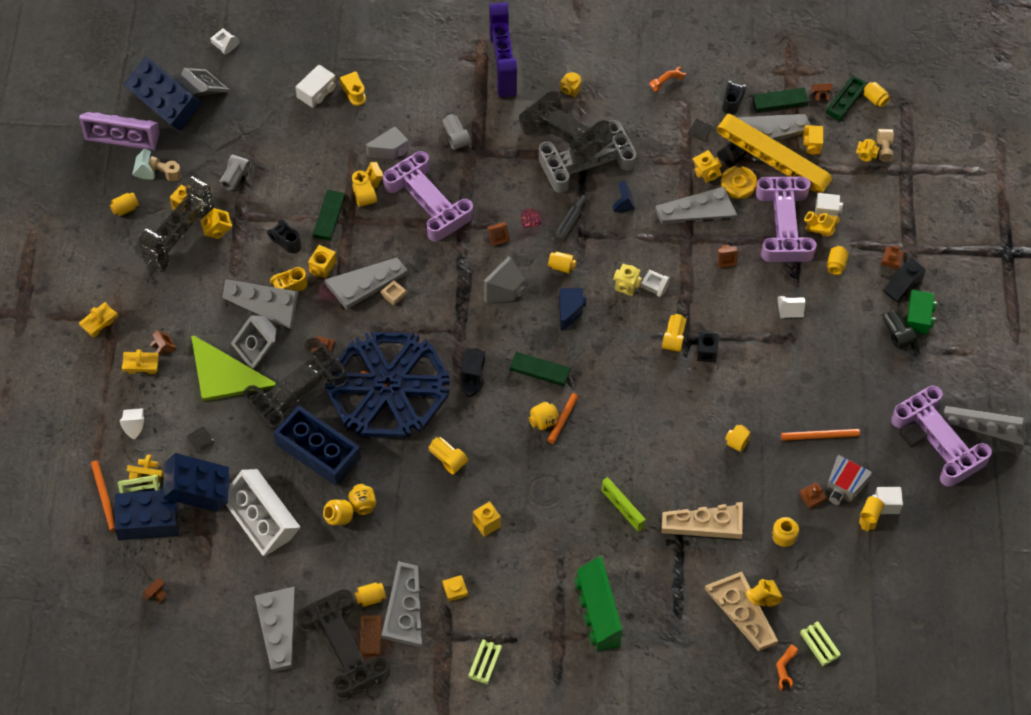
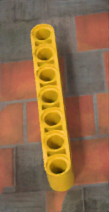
(773, 152)

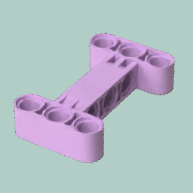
(411, 175)
(784, 193)
(941, 436)

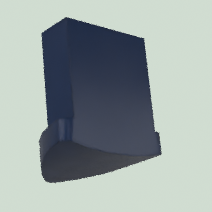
(626, 202)

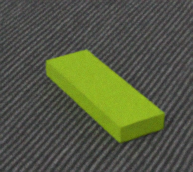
(623, 504)

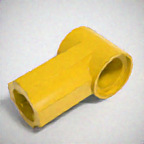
(674, 336)
(451, 458)
(871, 513)

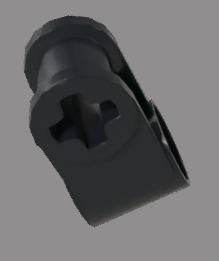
(733, 97)
(285, 236)

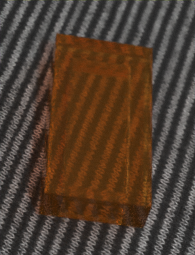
(370, 635)

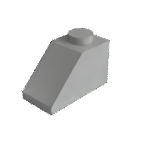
(388, 145)

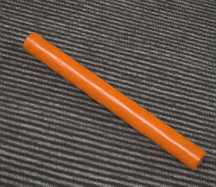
(820, 434)
(103, 495)

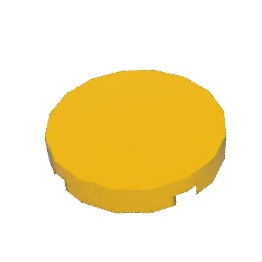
(739, 182)

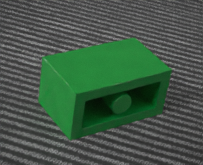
(920, 311)

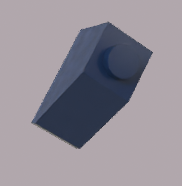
(571, 305)

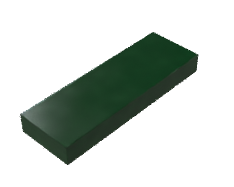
(846, 98)
(780, 99)
(329, 215)
(540, 369)

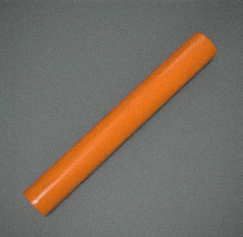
(562, 419)

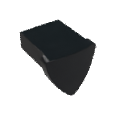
(731, 154)
(471, 380)

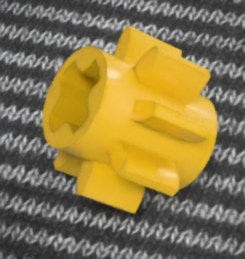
(867, 150)

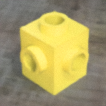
(627, 279)

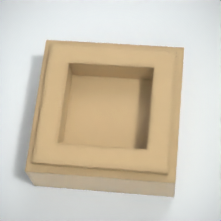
(393, 293)

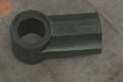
(900, 333)

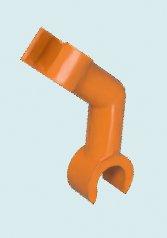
(656, 84)
(789, 654)

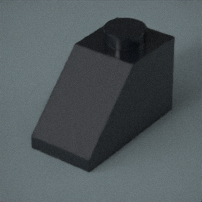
(905, 280)

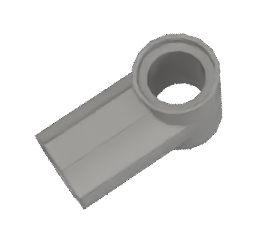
(456, 134)
(235, 170)

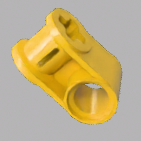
(353, 88)
(363, 189)
(288, 280)
(765, 594)

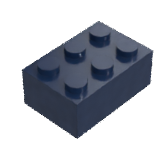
(195, 482)
(145, 515)

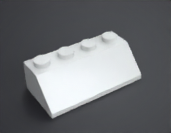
(260, 511)

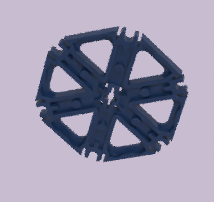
(400, 386)

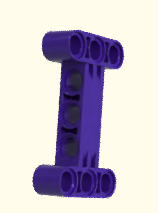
(501, 41)

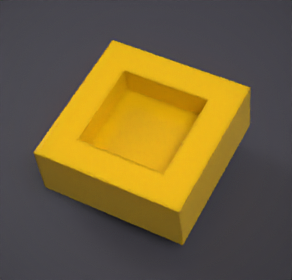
(375, 174)
(455, 588)

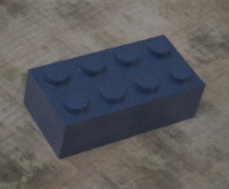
(162, 93)
(317, 445)

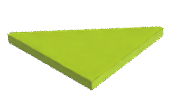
(223, 375)

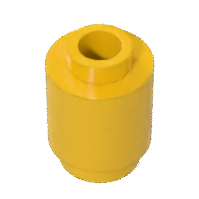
(876, 94)
(124, 204)
(837, 260)
(562, 262)
(370, 594)

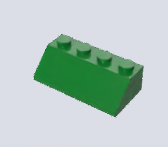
(598, 605)

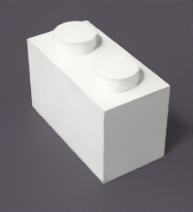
(316, 86)

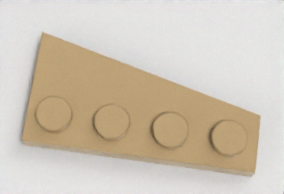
(712, 522)
(749, 618)

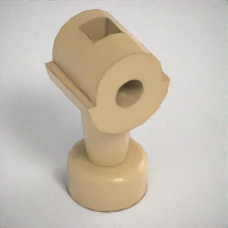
(885, 138)
(171, 168)

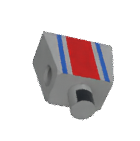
(846, 480)

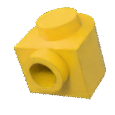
(571, 84)
(738, 438)

